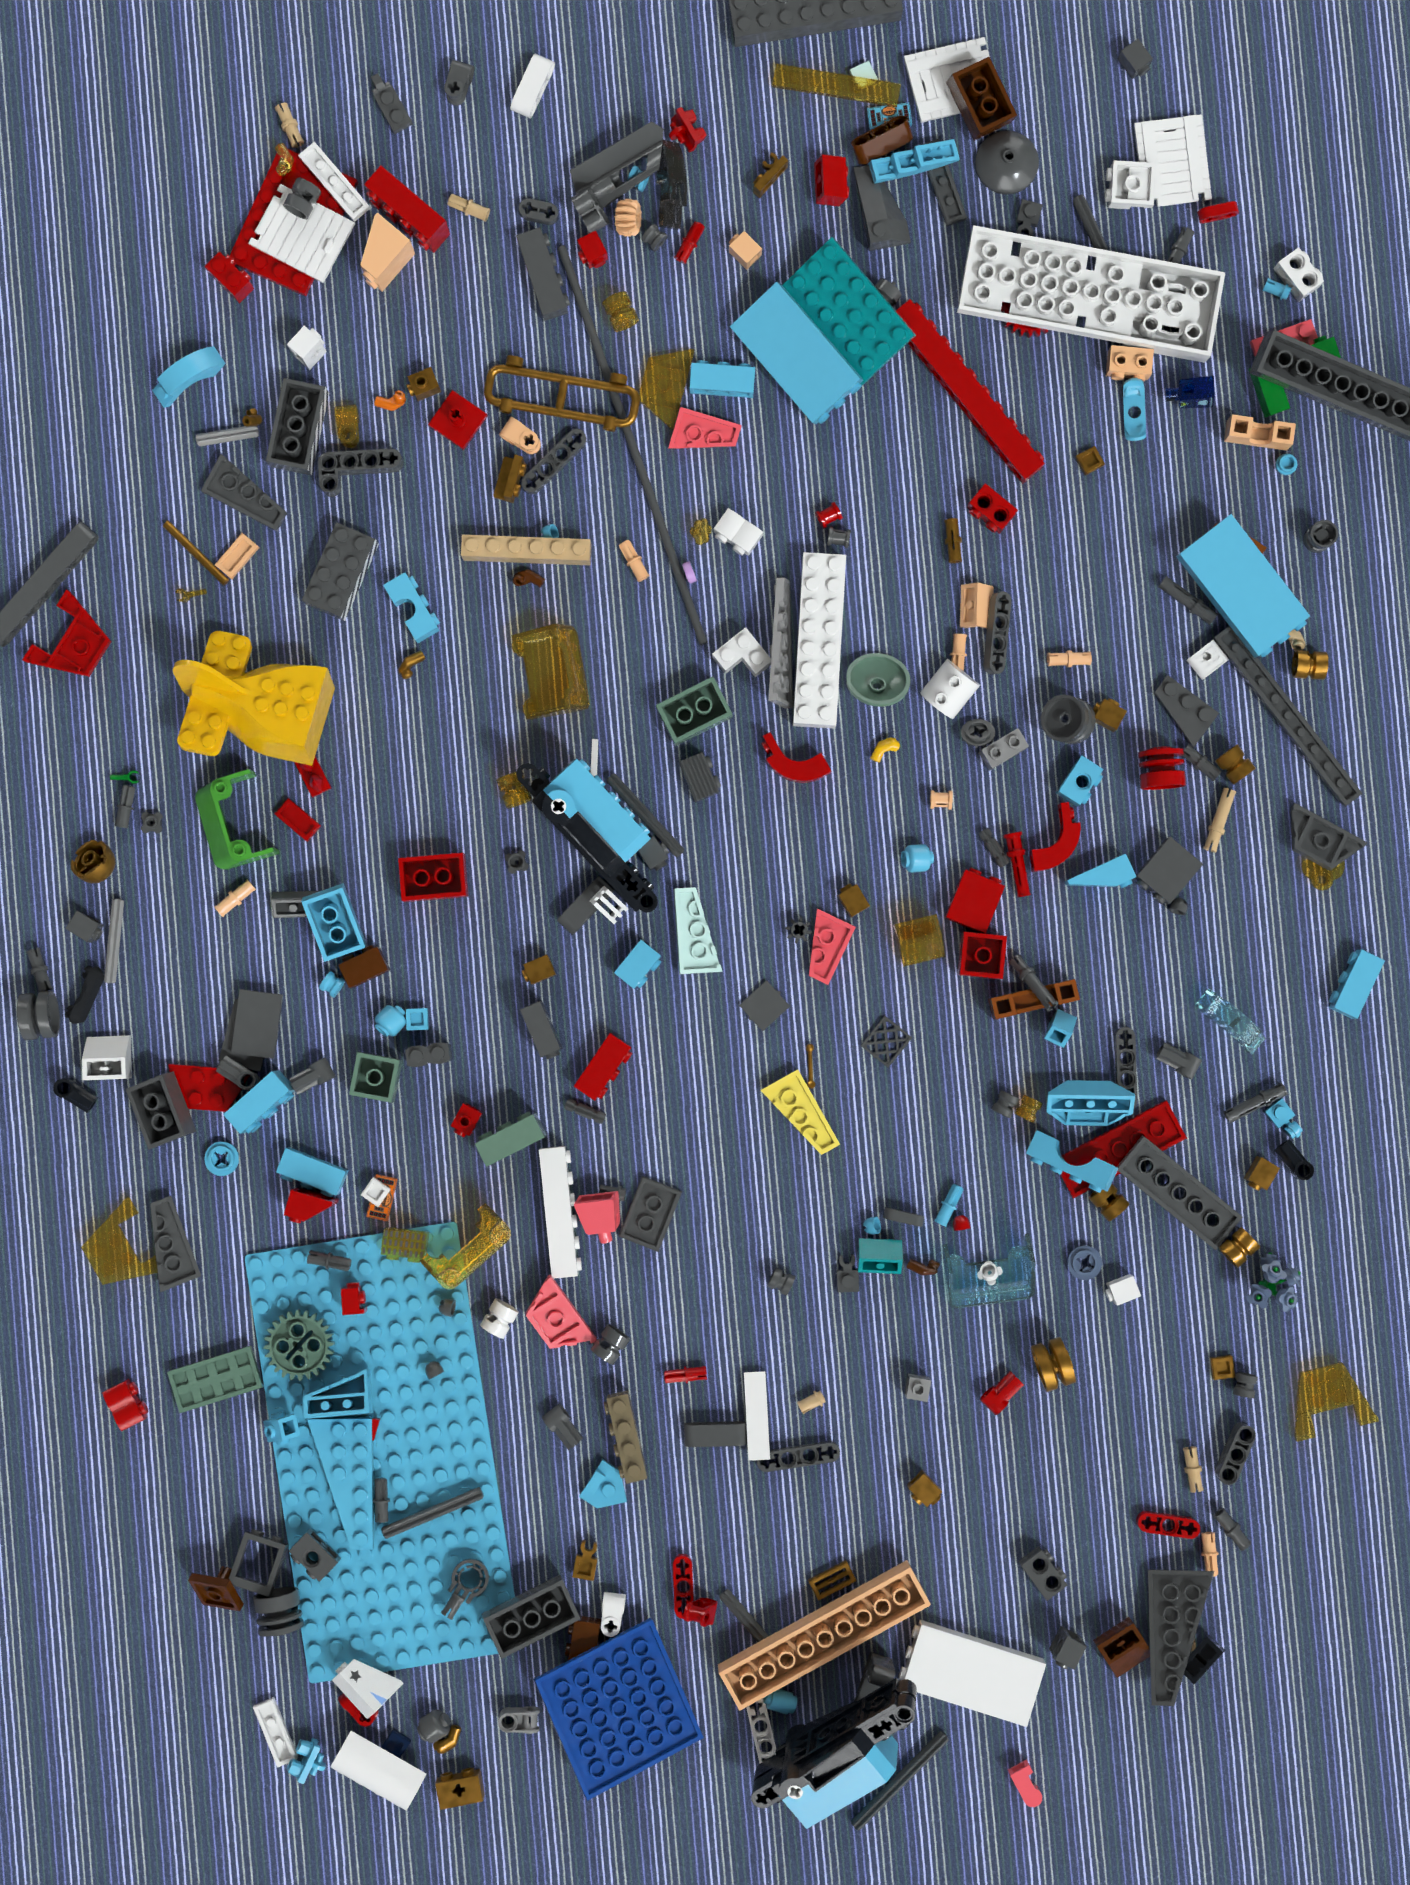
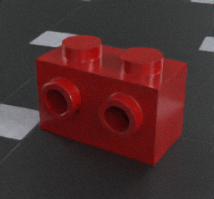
(831, 180)
(235, 282)

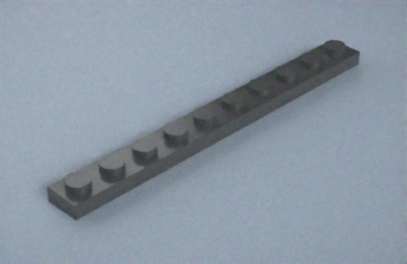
(1288, 717)

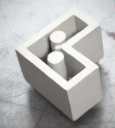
(742, 648)

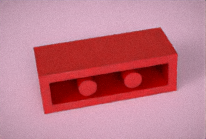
(603, 1067)

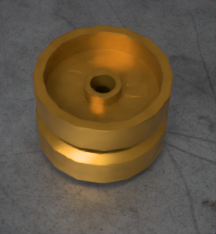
(1056, 1363)

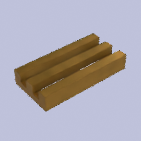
(830, 1571)

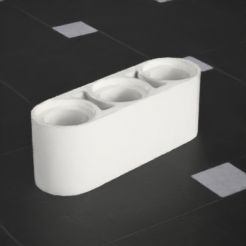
(532, 85)

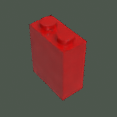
(975, 900)

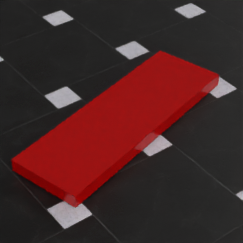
(1155, 1124)

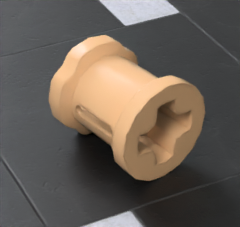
(941, 799)

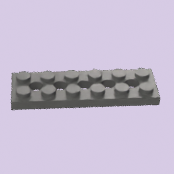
(1193, 1190)

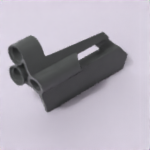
(598, 177)

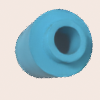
(781, 1701)

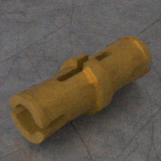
(954, 554)

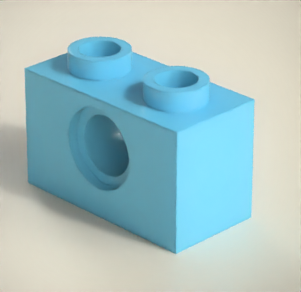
(1071, 791)

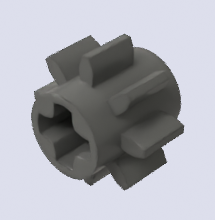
(797, 936)

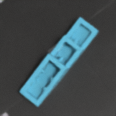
(914, 161)

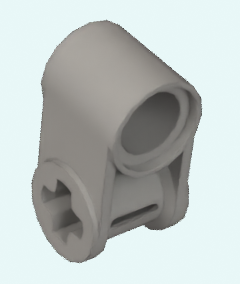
(521, 1719)

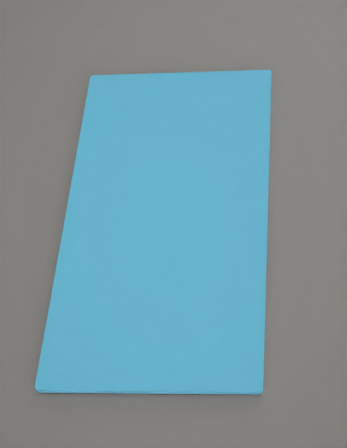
(428, 1446)

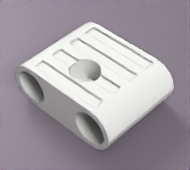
(1207, 659)

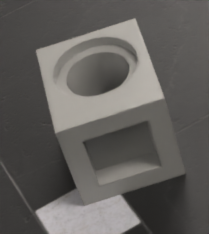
(917, 1387)

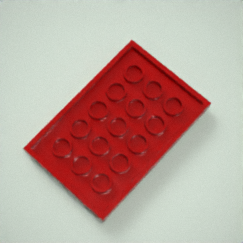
(260, 263)

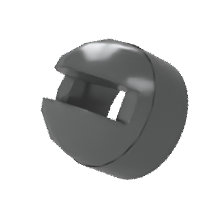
(1178, 906)
(447, 1307)
(433, 1369)

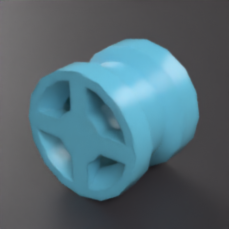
(634, 171)
(332, 984)

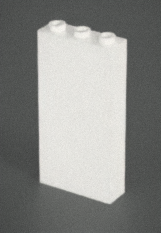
(973, 1672)

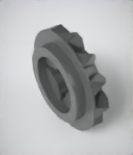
(982, 727)

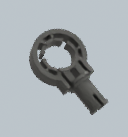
(457, 1599)

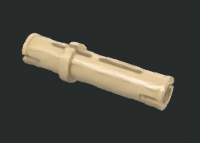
(1219, 820)

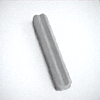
(227, 435)

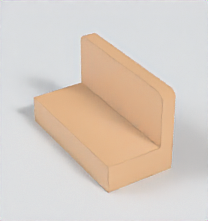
(975, 605)

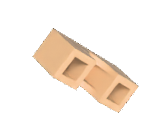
(1247, 432)

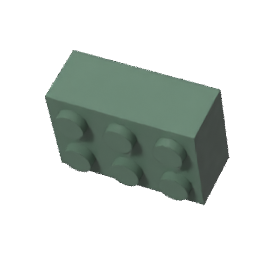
(694, 711)
(510, 1138)

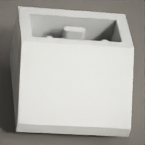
(107, 1058)

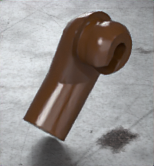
(528, 576)
(922, 1269)

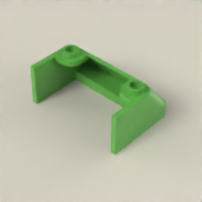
(225, 853)

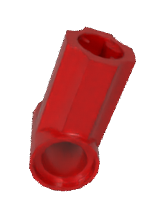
(998, 1396)

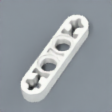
(761, 1736)

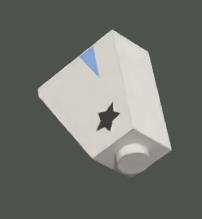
(365, 1686)

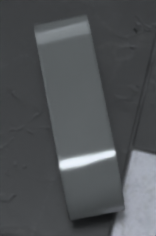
(539, 206)
(903, 1217)

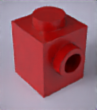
(592, 250)
(466, 1120)

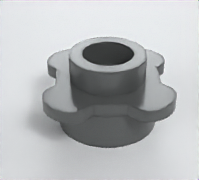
(156, 818)
(511, 858)

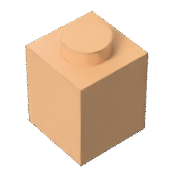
(744, 249)

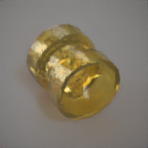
(1028, 1108)

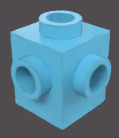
(281, 1428)

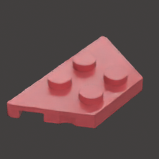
(557, 1318)

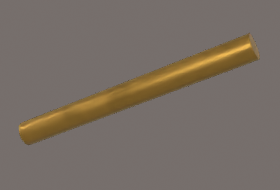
(196, 552)

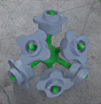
(1273, 1276)

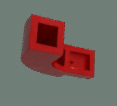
(794, 771)
(1049, 857)

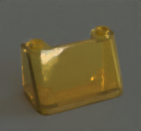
(552, 670)
(491, 1238)

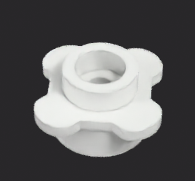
(987, 1267)

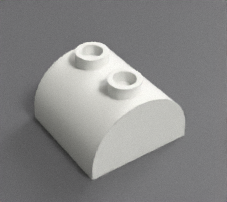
(949, 689)

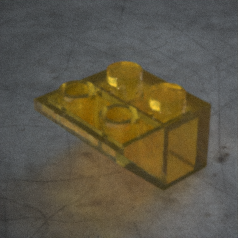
(919, 940)

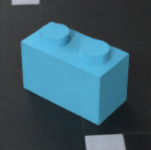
(638, 964)

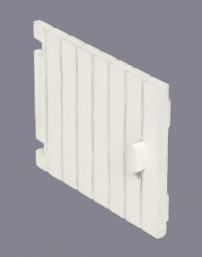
(934, 69)
(1179, 156)
(302, 243)

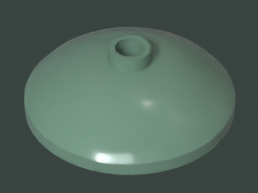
(878, 672)

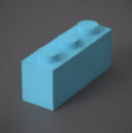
(722, 379)
(1356, 983)
(311, 1172)

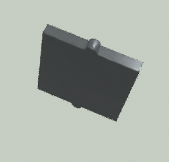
(764, 1005)

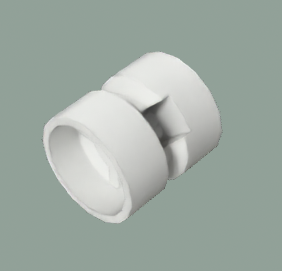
(499, 1318)

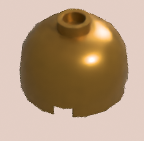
(94, 862)

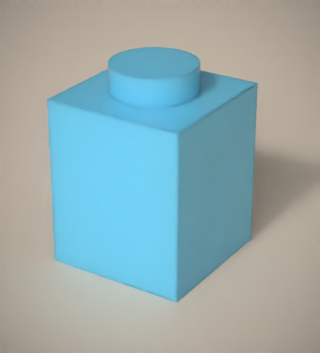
(1060, 1028)

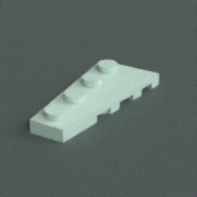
(693, 936)

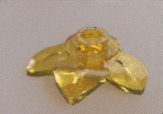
(1314, 871)

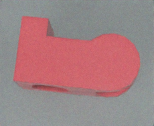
(1029, 1791)

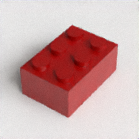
(433, 877)

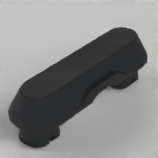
(93, 980)

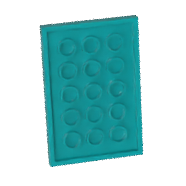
(849, 309)

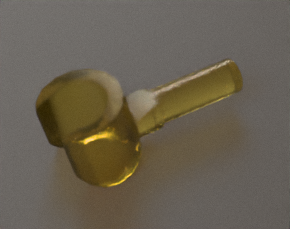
(187, 595)

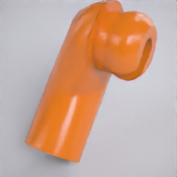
(392, 403)

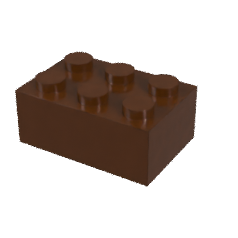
(981, 98)

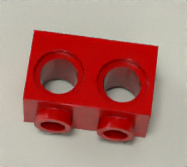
(996, 504)

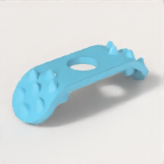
(1134, 397)

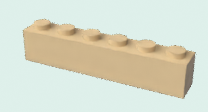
(526, 549)

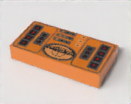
(383, 1211)

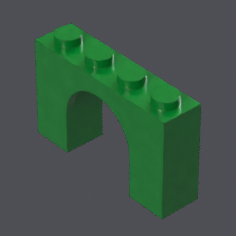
(1272, 396)

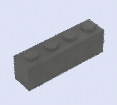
(542, 273)

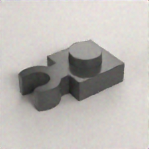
(1028, 216)
(847, 1278)

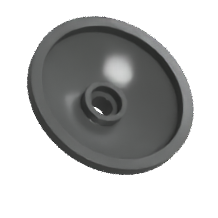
(1002, 174)

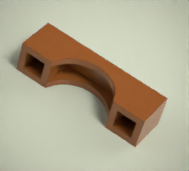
(1026, 1000)

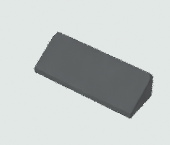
(289, 904)

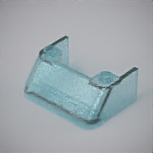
(1014, 1284)

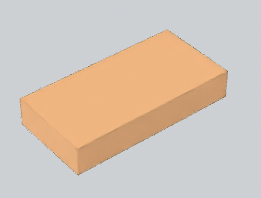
(237, 556)

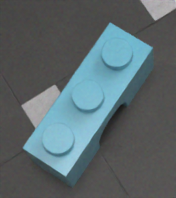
(403, 590)

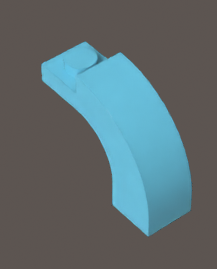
(185, 372)

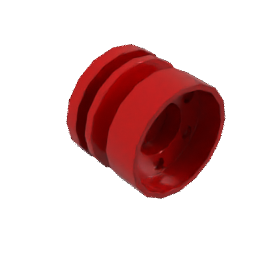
(1162, 768)

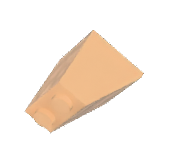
(384, 253)

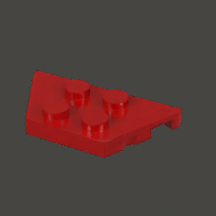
(205, 1087)

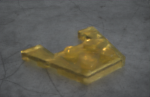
(111, 1251)
(1326, 1390)

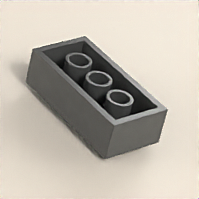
(530, 1616)

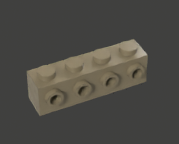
(627, 1437)

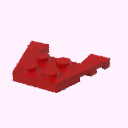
(79, 647)

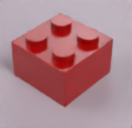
(982, 955)

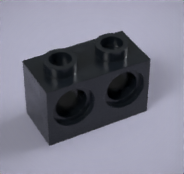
(1202, 1658)

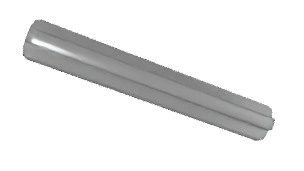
(113, 941)

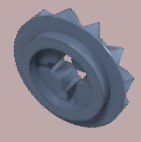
(1093, 1258)

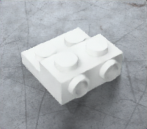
(1130, 184)

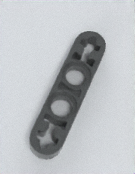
(557, 464)
(995, 632)
(1129, 1068)
(799, 1461)

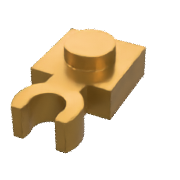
(585, 1564)

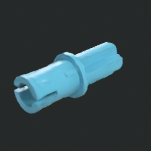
(949, 1204)

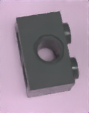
(313, 1543)

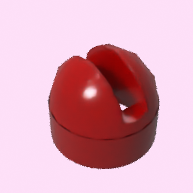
(961, 1223)

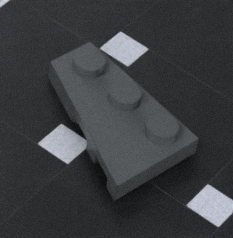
(1186, 709)

